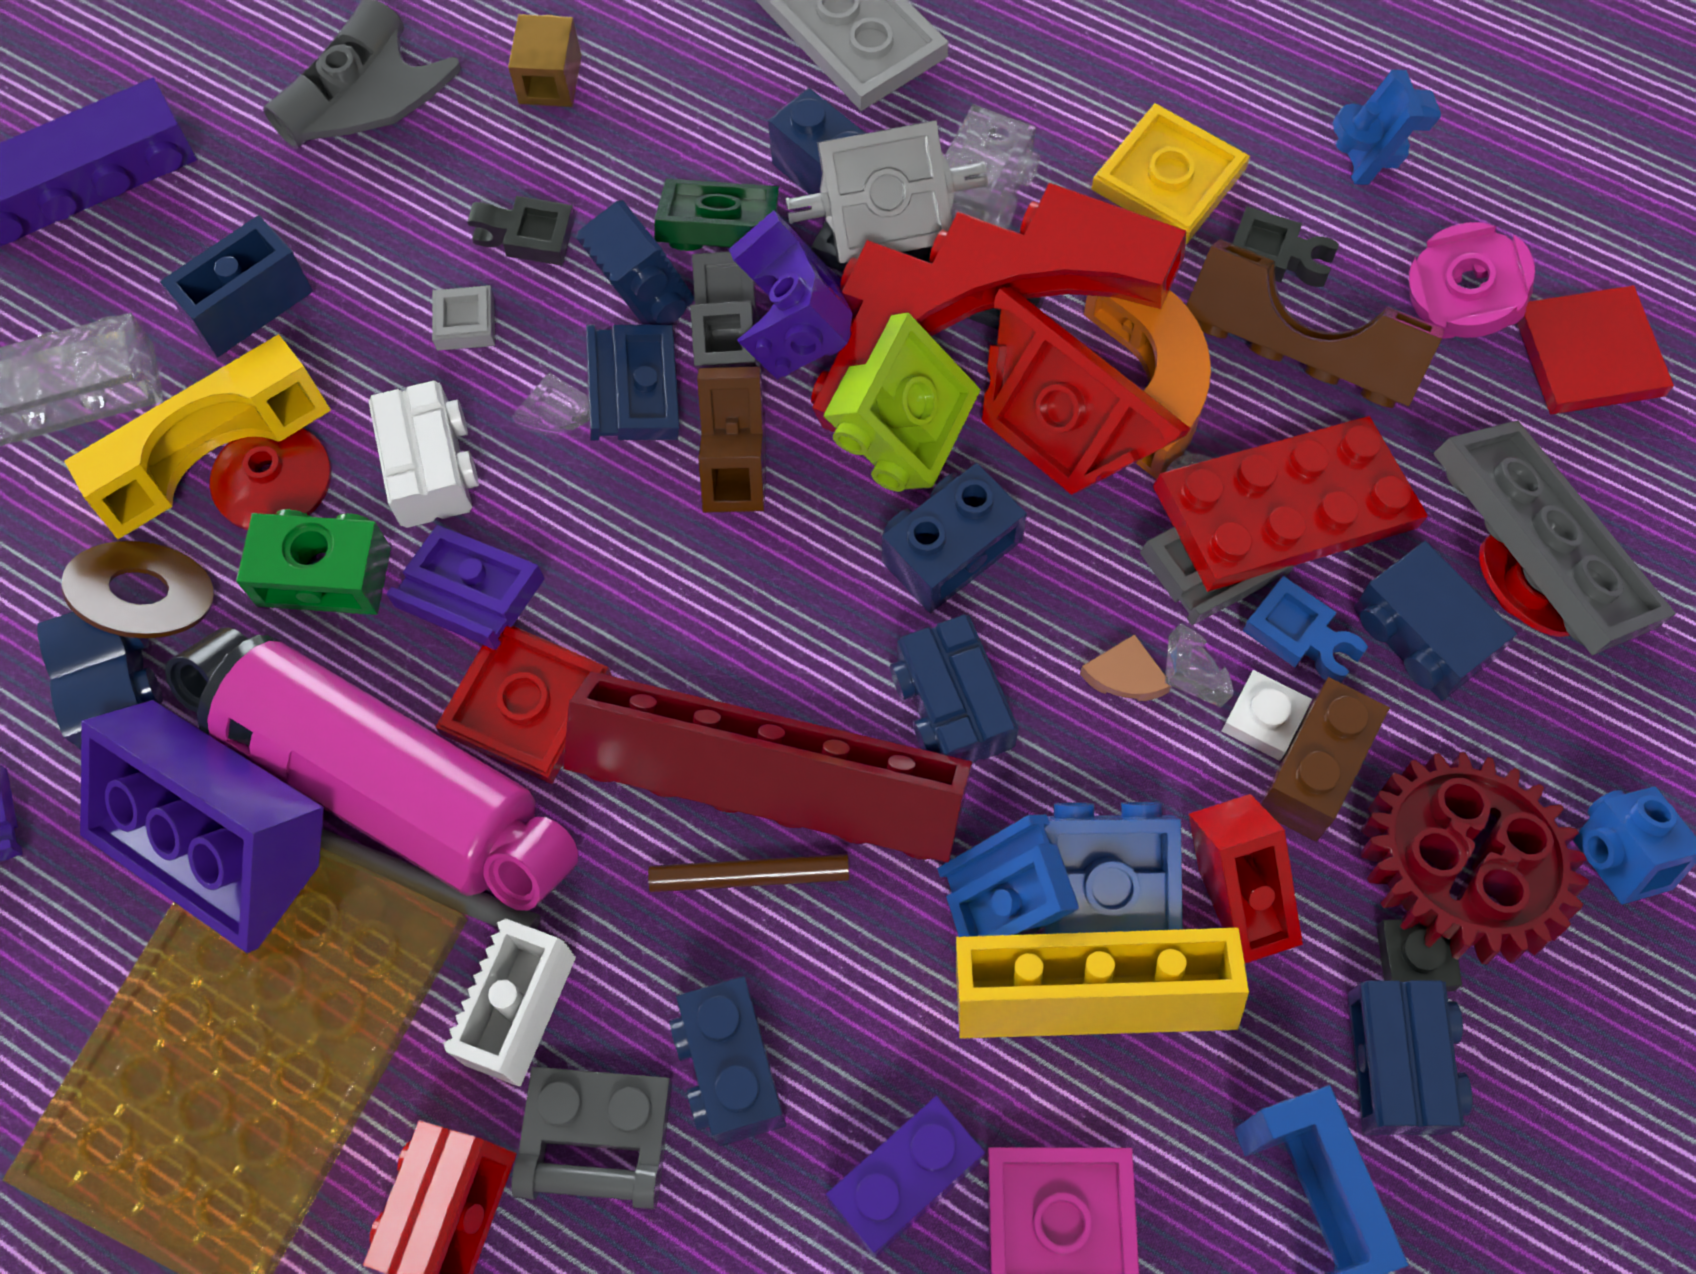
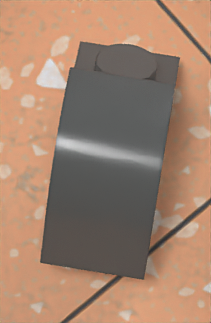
(721, 312)

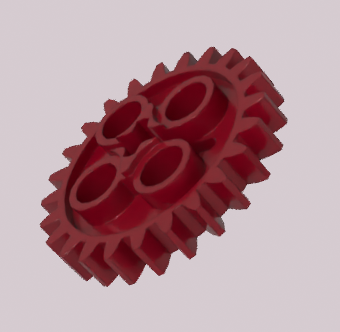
(1531, 885)

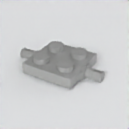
(886, 189)

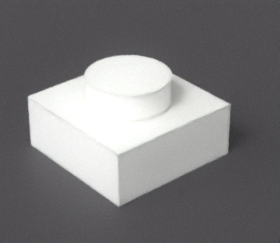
(1266, 715)

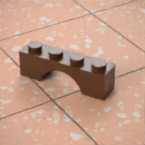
(1241, 298)

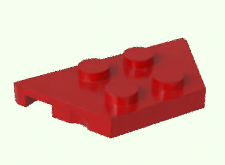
(1066, 402)

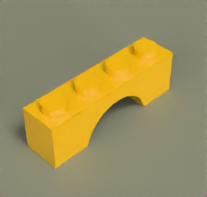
(139, 465)

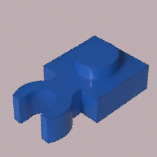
(1297, 625)

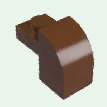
(732, 440)

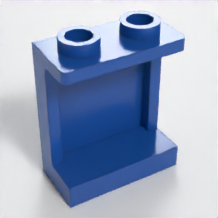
(1331, 1178)

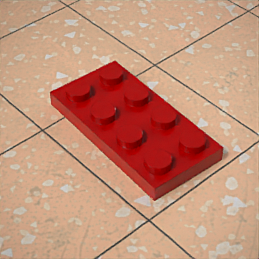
(1288, 502)

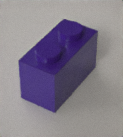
(905, 1176)

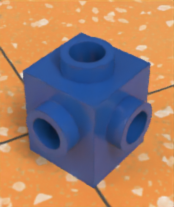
(1637, 844)

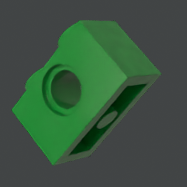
(343, 581)

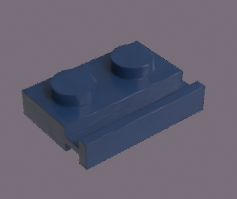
(632, 382)

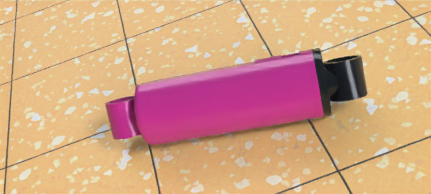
(373, 767)

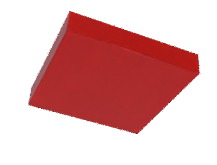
(1593, 350)
(518, 702)

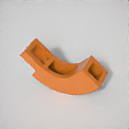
(1172, 355)

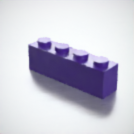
(88, 158)

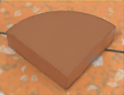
(1126, 672)

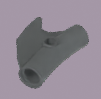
(357, 82)

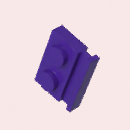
(466, 586)

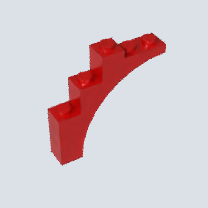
(1062, 249)

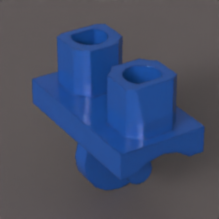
(1379, 131)

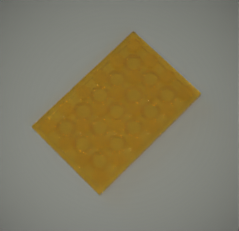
(236, 1073)

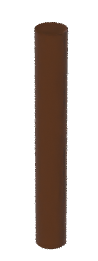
(748, 873)

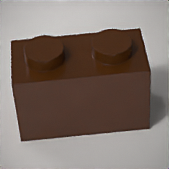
(1324, 759)

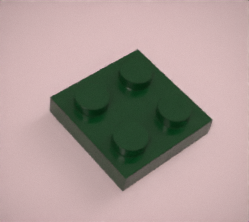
(710, 212)

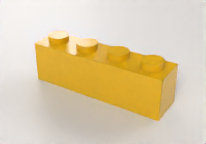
(1100, 983)

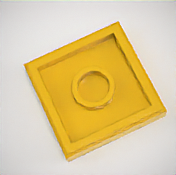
(1170, 171)

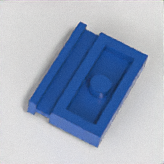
(1009, 883)

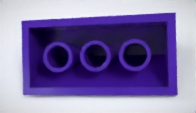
(196, 820)

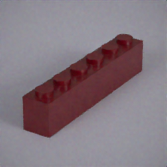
(766, 766)

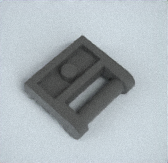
(597, 1113)

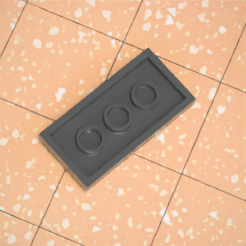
(1553, 536)

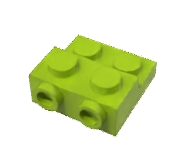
(902, 406)

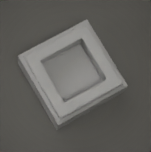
(463, 318)

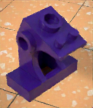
(808, 306)

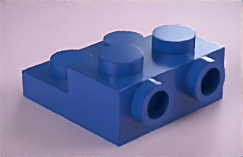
(1119, 867)

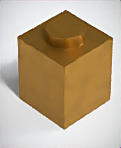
(545, 60)

